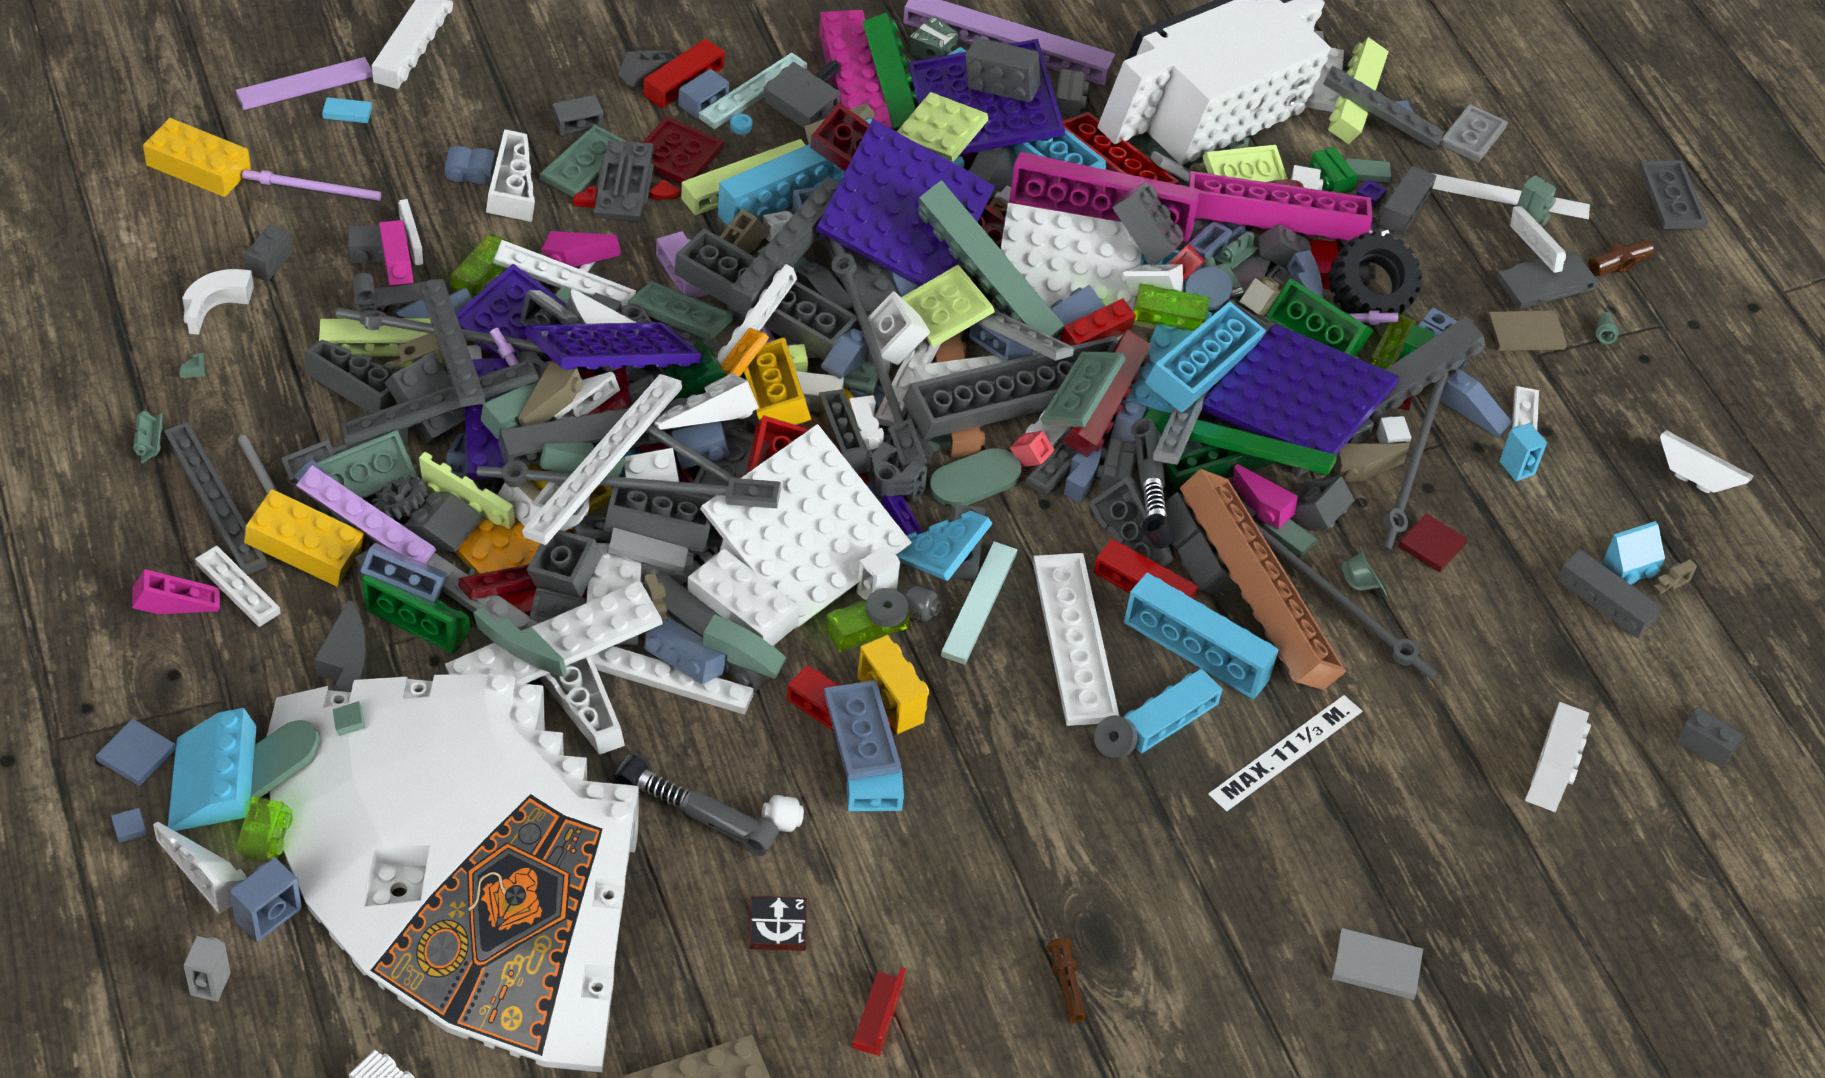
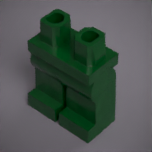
(697, 375)

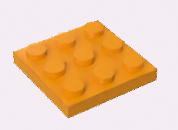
(496, 547)

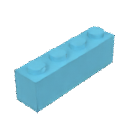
(1174, 708)

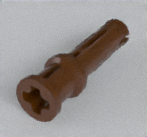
(1065, 969)

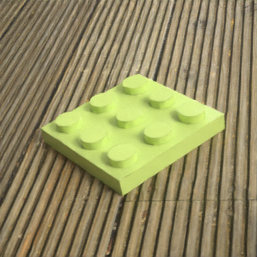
(943, 125)
(949, 304)

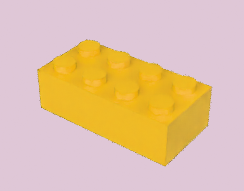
(196, 157)
(777, 384)
(304, 537)

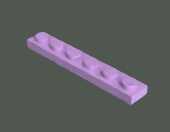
(364, 515)

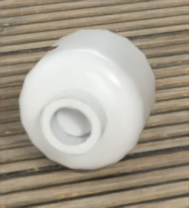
(784, 812)

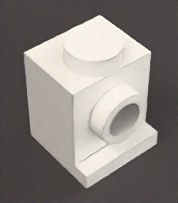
(775, 222)

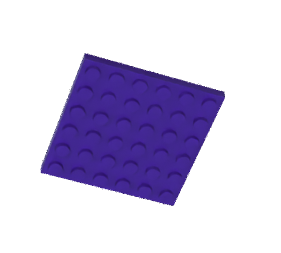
(1008, 119)
(879, 202)
(1299, 392)

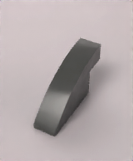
(344, 651)

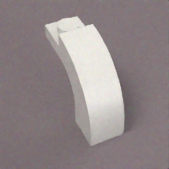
(215, 289)

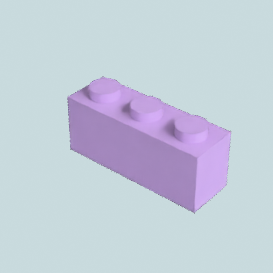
(666, 252)

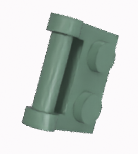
(865, 372)

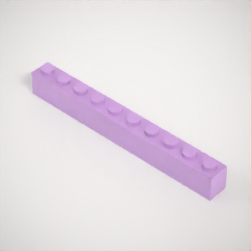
(1057, 51)

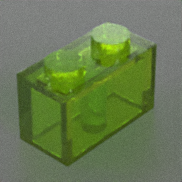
(264, 829)

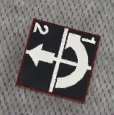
(778, 923)

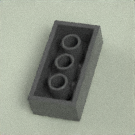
(660, 515)

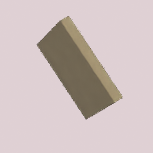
(1526, 330)

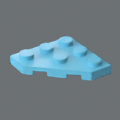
(945, 545)

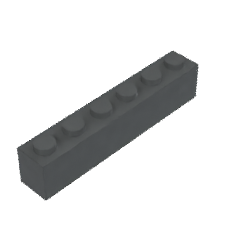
(1431, 362)
(695, 616)

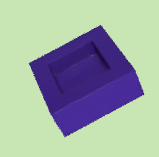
(1373, 191)

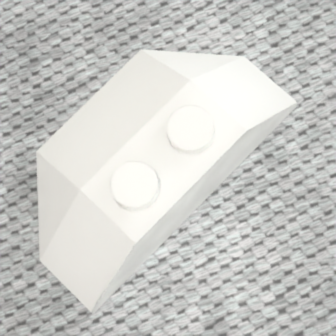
(1700, 466)

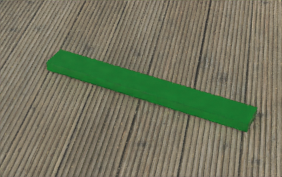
(1252, 444)

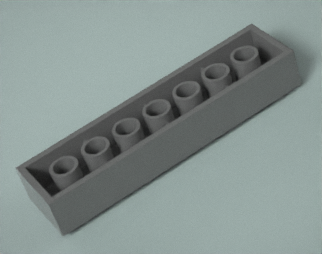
(801, 315)

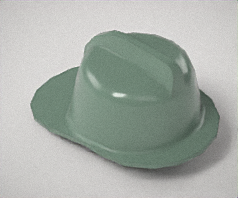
(1360, 574)

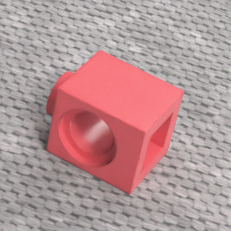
(1032, 448)

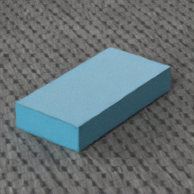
(347, 110)

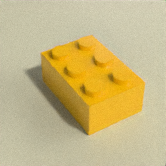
(898, 684)

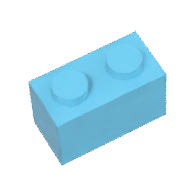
(1522, 451)
(876, 793)

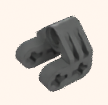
(891, 482)

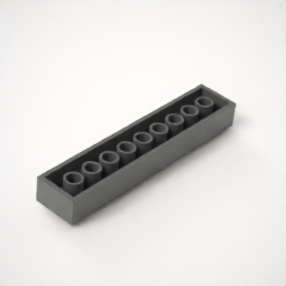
(991, 391)

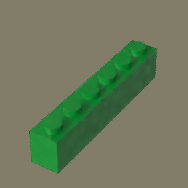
(891, 68)

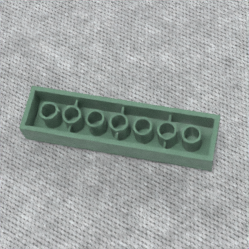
(985, 260)

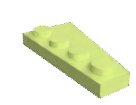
(440, 479)

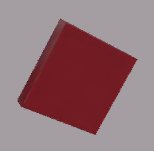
(1433, 542)

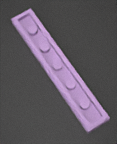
(304, 83)

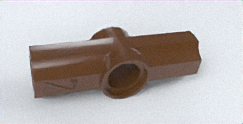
(1621, 257)

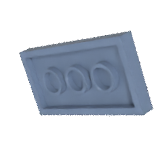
(862, 730)

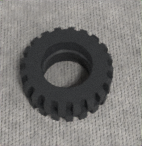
(1389, 255)

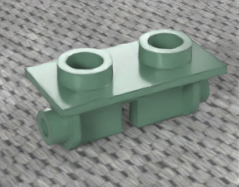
(1237, 250)
(148, 435)

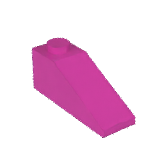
(580, 248)
(396, 253)
(1270, 502)
(170, 595)

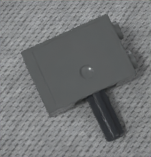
(802, 95)

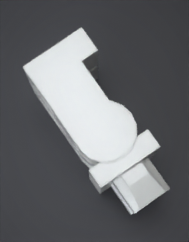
(863, 412)

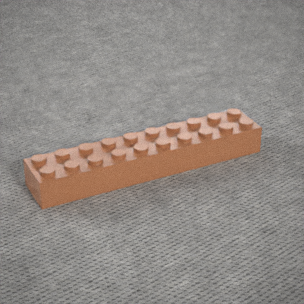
(1262, 580)

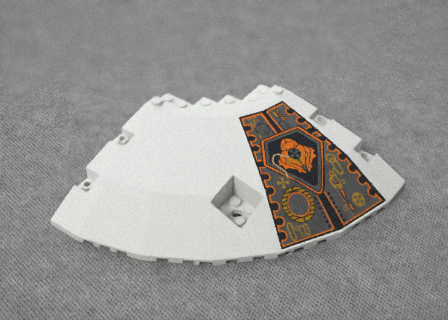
(491, 841)

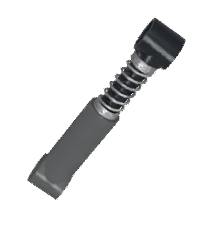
(1152, 483)
(754, 833)

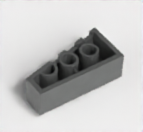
(350, 375)

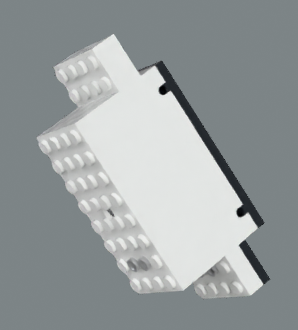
(1217, 75)

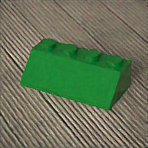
(1318, 319)
(415, 614)

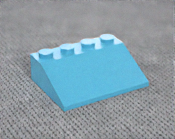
(213, 771)

